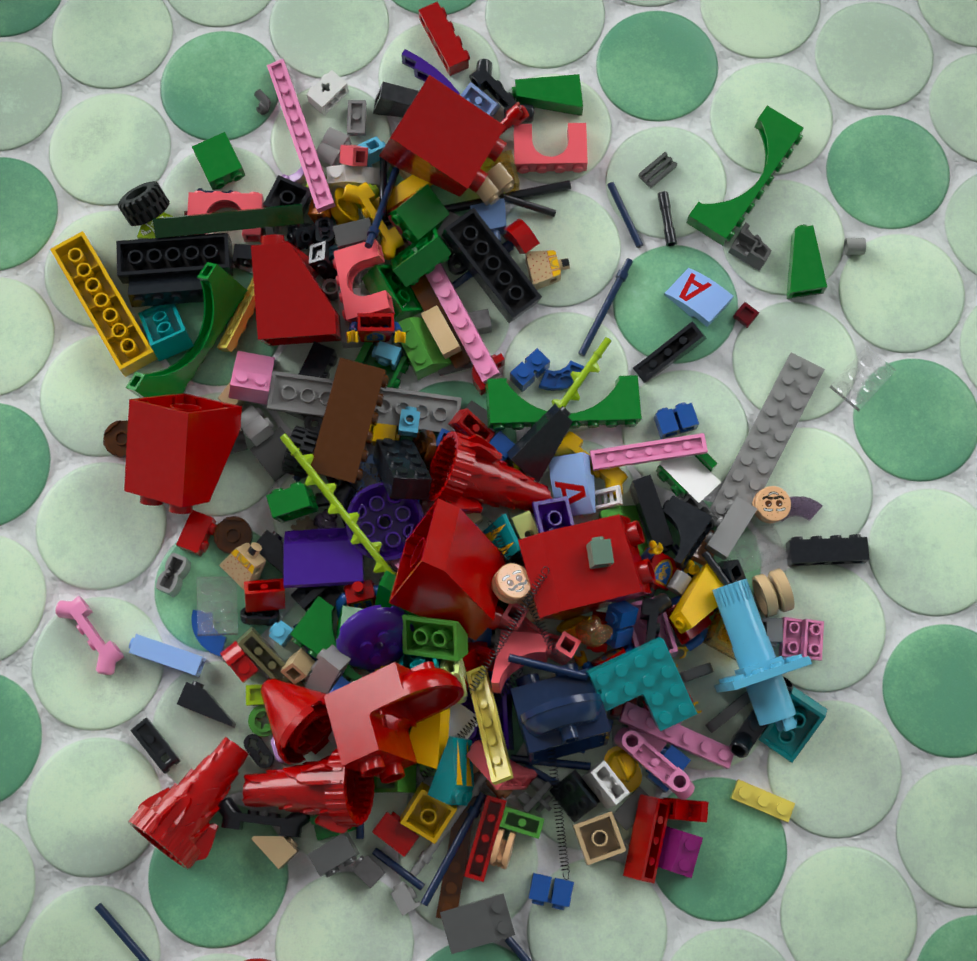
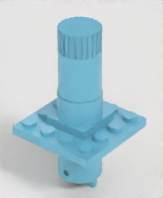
(757, 663)

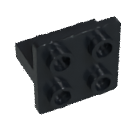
(307, 595)
(575, 796)

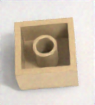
(599, 838)

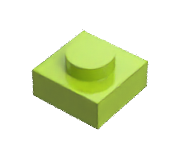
(253, 695)

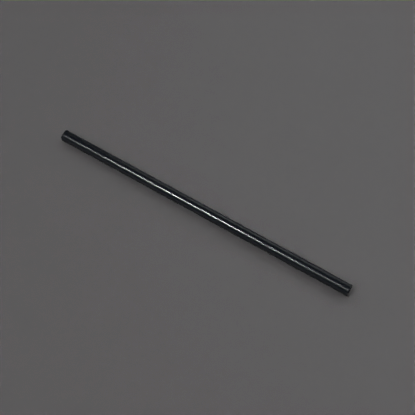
(524, 193)

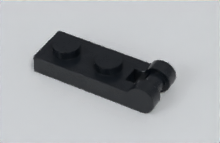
(155, 745)

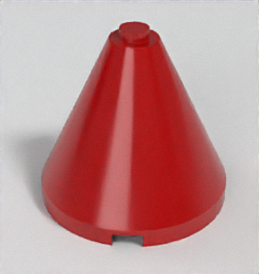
(296, 719)

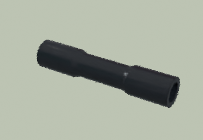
(669, 230)

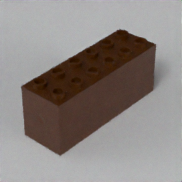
(349, 421)

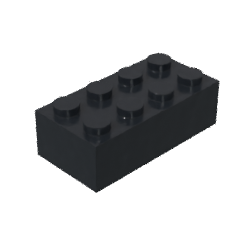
(402, 469)

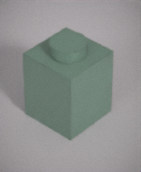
(600, 553)

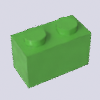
(522, 822)

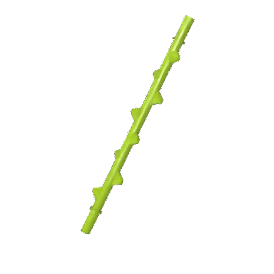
(579, 377)
(336, 507)

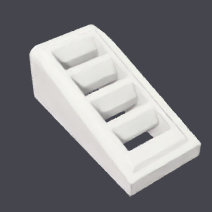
(603, 492)

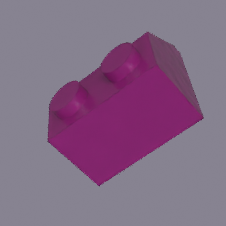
(679, 852)

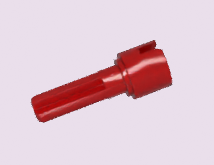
(515, 116)

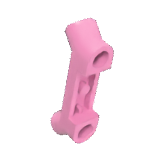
(108, 652)
(655, 762)

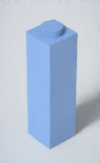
(167, 655)

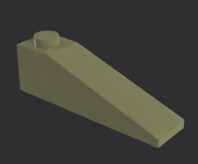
(264, 655)

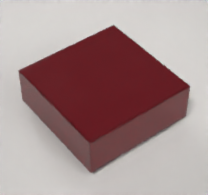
(746, 314)

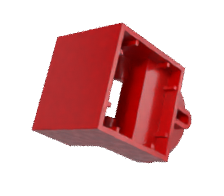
(377, 710)

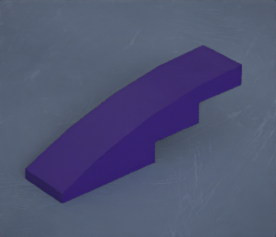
(423, 69)

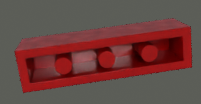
(444, 39)
(485, 838)
(647, 838)

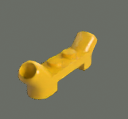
(364, 196)
(614, 476)

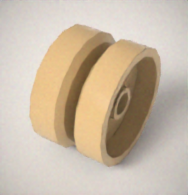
(773, 592)

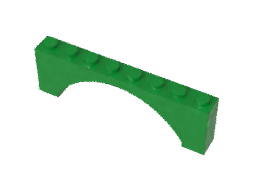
(722, 218)
(221, 299)
(509, 410)
(317, 632)

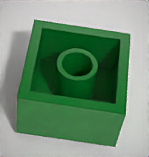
(292, 502)

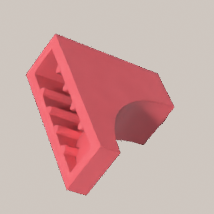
(520, 644)
(522, 775)

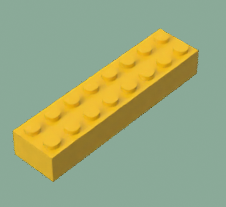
(104, 304)

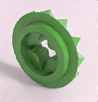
(256, 725)

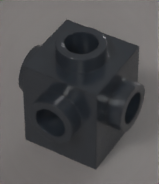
(302, 235)

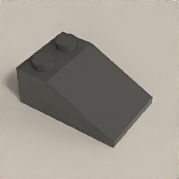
(477, 923)

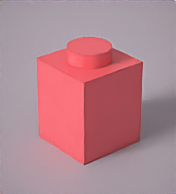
(353, 155)

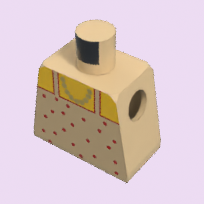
(545, 267)
(244, 563)

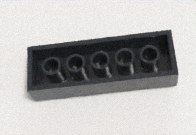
(172, 255)
(491, 265)

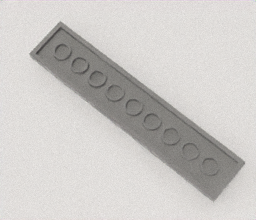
(310, 396)
(769, 432)

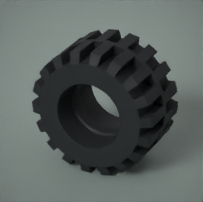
(143, 203)
(304, 440)

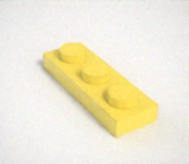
(762, 800)

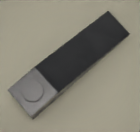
(670, 352)

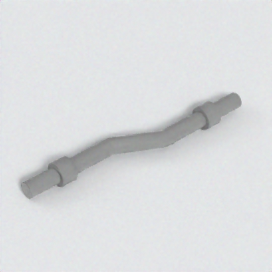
(426, 856)

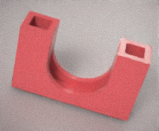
(530, 160)
(202, 202)
(348, 264)
(565, 643)

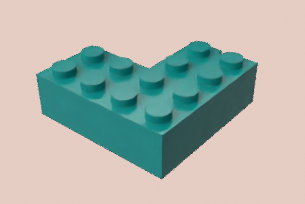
(649, 673)

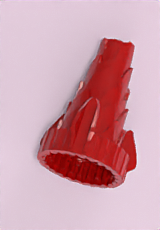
(472, 473)
(315, 788)
(180, 815)

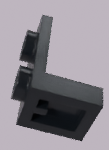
(320, 260)

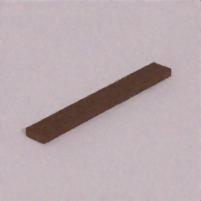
(428, 299)

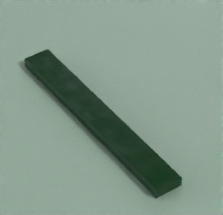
(228, 221)

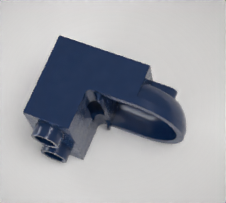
(560, 715)

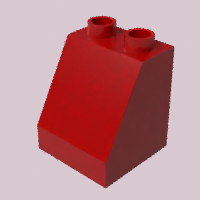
(445, 139)
(288, 297)
(178, 448)
(449, 571)
(571, 584)

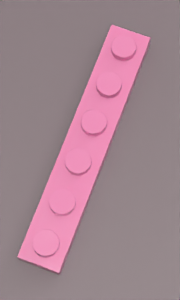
(648, 452)
(677, 736)

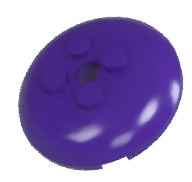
(374, 504)
(373, 637)

